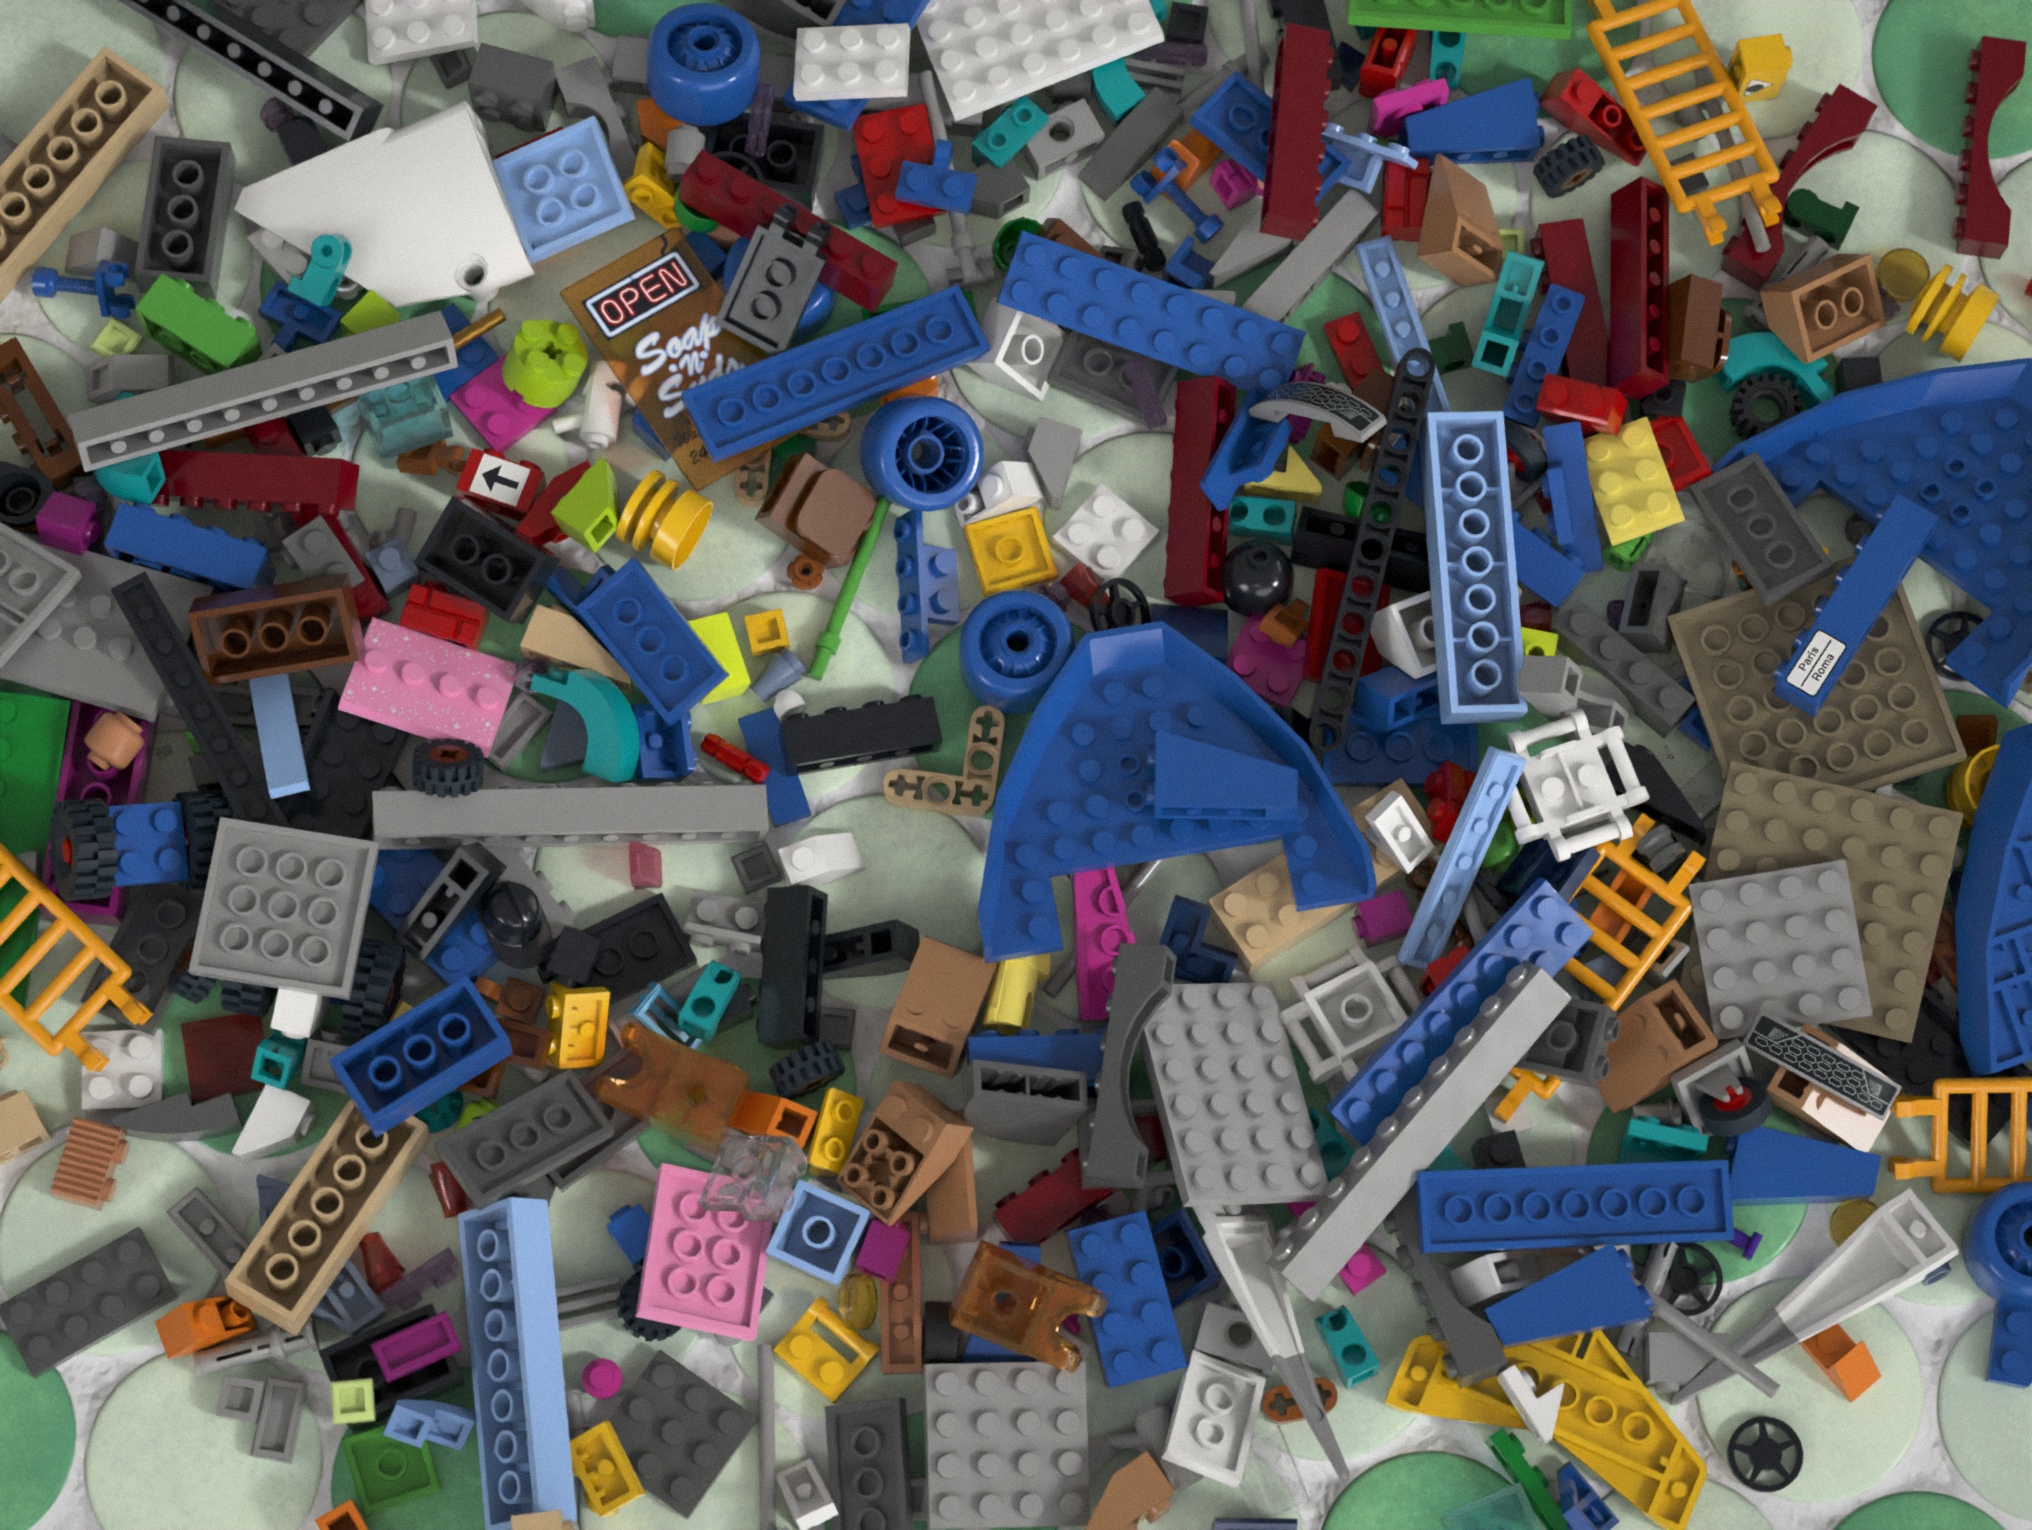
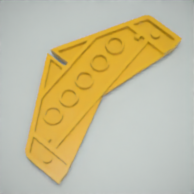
(1601, 1418)

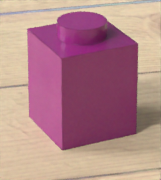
(68, 523)
(1382, 919)
(883, 1251)

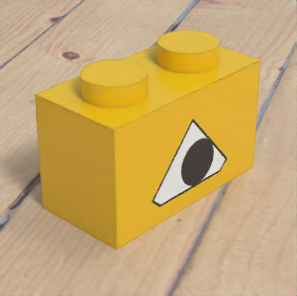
(1759, 67)

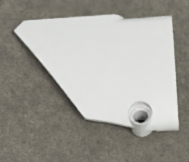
(411, 203)

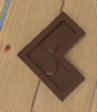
(529, 1049)

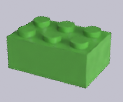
(196, 327)

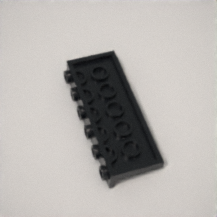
(344, 764)
(1935, 1055)

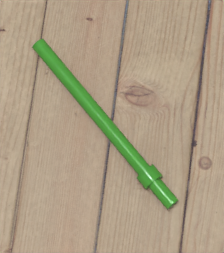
(828, 640)

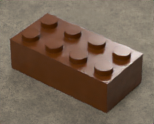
(276, 629)

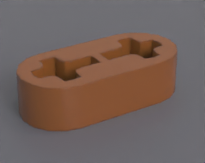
(1293, 1413)

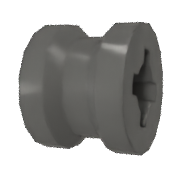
(1660, 848)

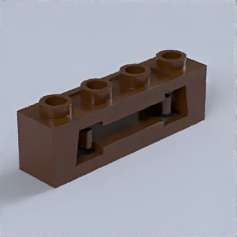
(61, 464)

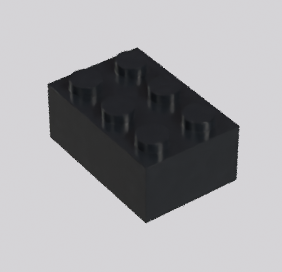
(790, 158)
(487, 560)
(356, 1360)

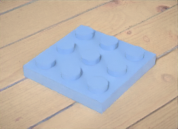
(563, 189)

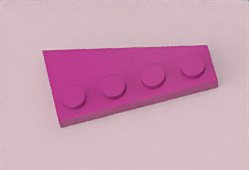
(1098, 931)

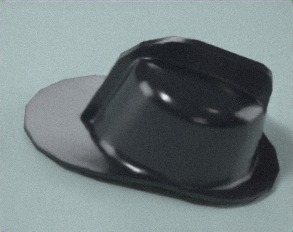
(22, 494)
(515, 925)

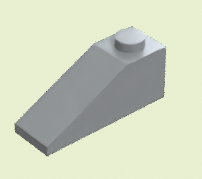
(1248, 253)

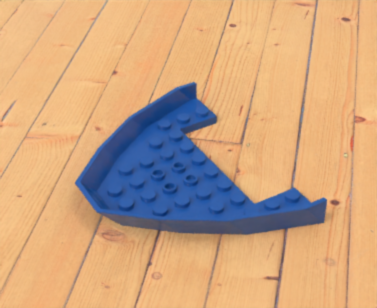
(1954, 447)
(1083, 774)
(1996, 916)

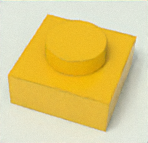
(766, 632)

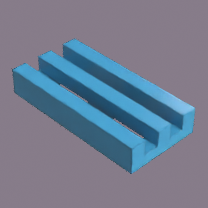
(647, 1002)

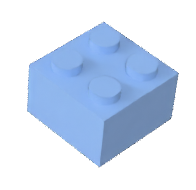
(820, 1234)

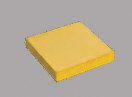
(1010, 551)

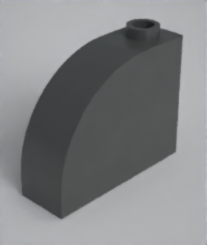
(787, 15)
(1023, 1101)

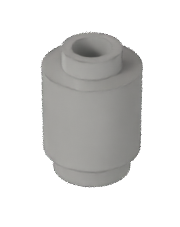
(681, 150)

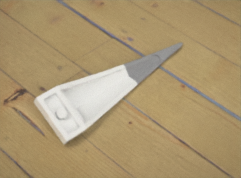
(1241, 1244)
(1877, 1261)

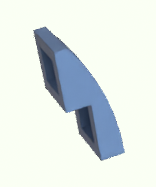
(431, 1420)

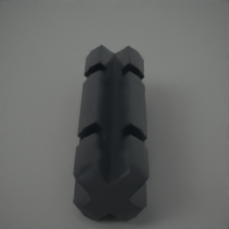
(1144, 236)

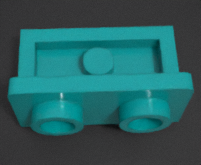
(1009, 133)
(1650, 1142)

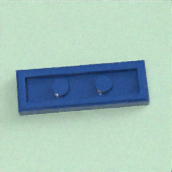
(784, 794)

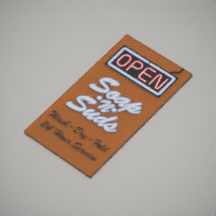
(659, 337)

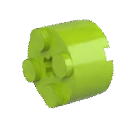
(545, 362)

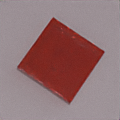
(222, 1055)

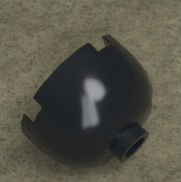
(1256, 578)

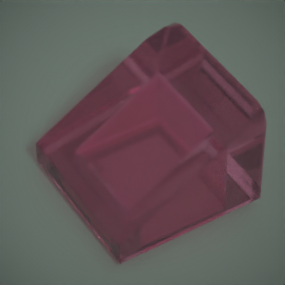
(645, 866)

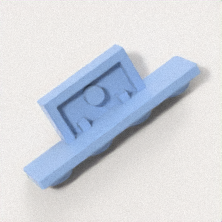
(1365, 156)

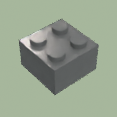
(513, 88)

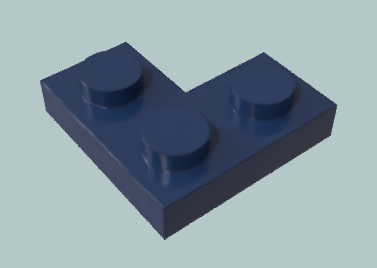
(1195, 959)

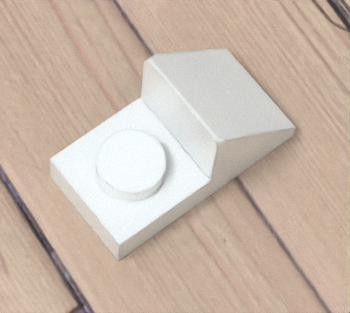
(1398, 832)
(1537, 1413)
(806, 1495)

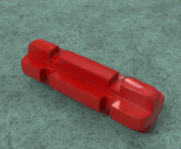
(735, 758)

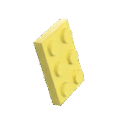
(1631, 482)

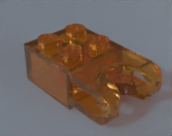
(667, 1080)
(1032, 1315)

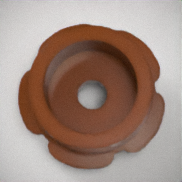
(808, 581)

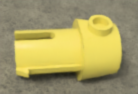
(1013, 993)

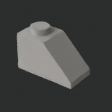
(1053, 453)
(1673, 1359)

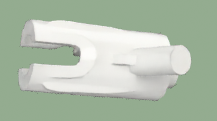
(601, 410)

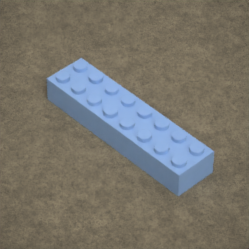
(1472, 567)
(516, 1361)

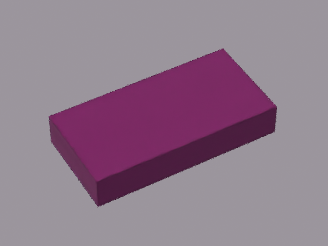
(416, 1346)

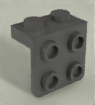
(318, 552)

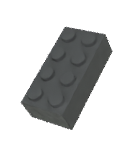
(186, 213)

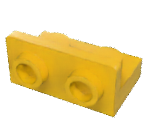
(651, 188)
(578, 1025)
(834, 1133)
(604, 1470)

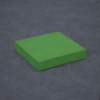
(389, 1470)

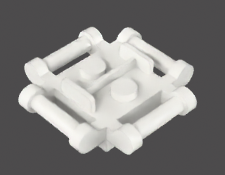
(1571, 786)
(1349, 1012)

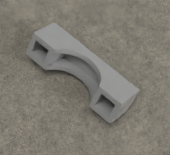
(586, 93)
(1554, 690)

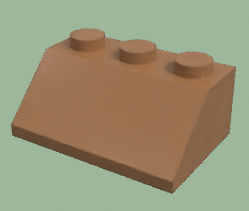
(1825, 306)
(952, 1202)

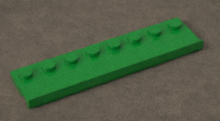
(30, 768)

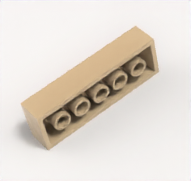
(1259, 910)
(323, 1217)

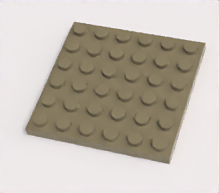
(1873, 729)
(1895, 865)

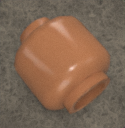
(114, 741)

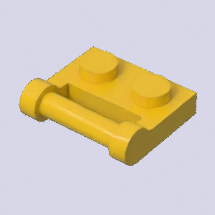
(818, 1360)

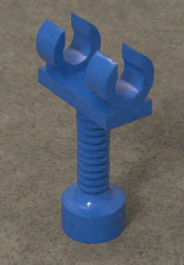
(1147, 187)
(106, 277)

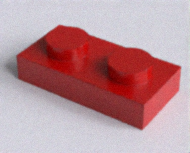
(1352, 348)

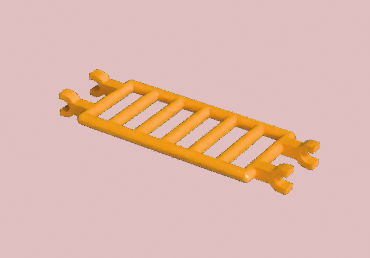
(1701, 202)
(94, 947)
(1636, 965)
(1937, 1106)

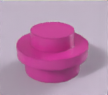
(602, 1378)

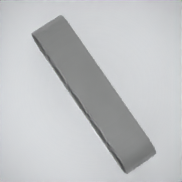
(1314, 258)

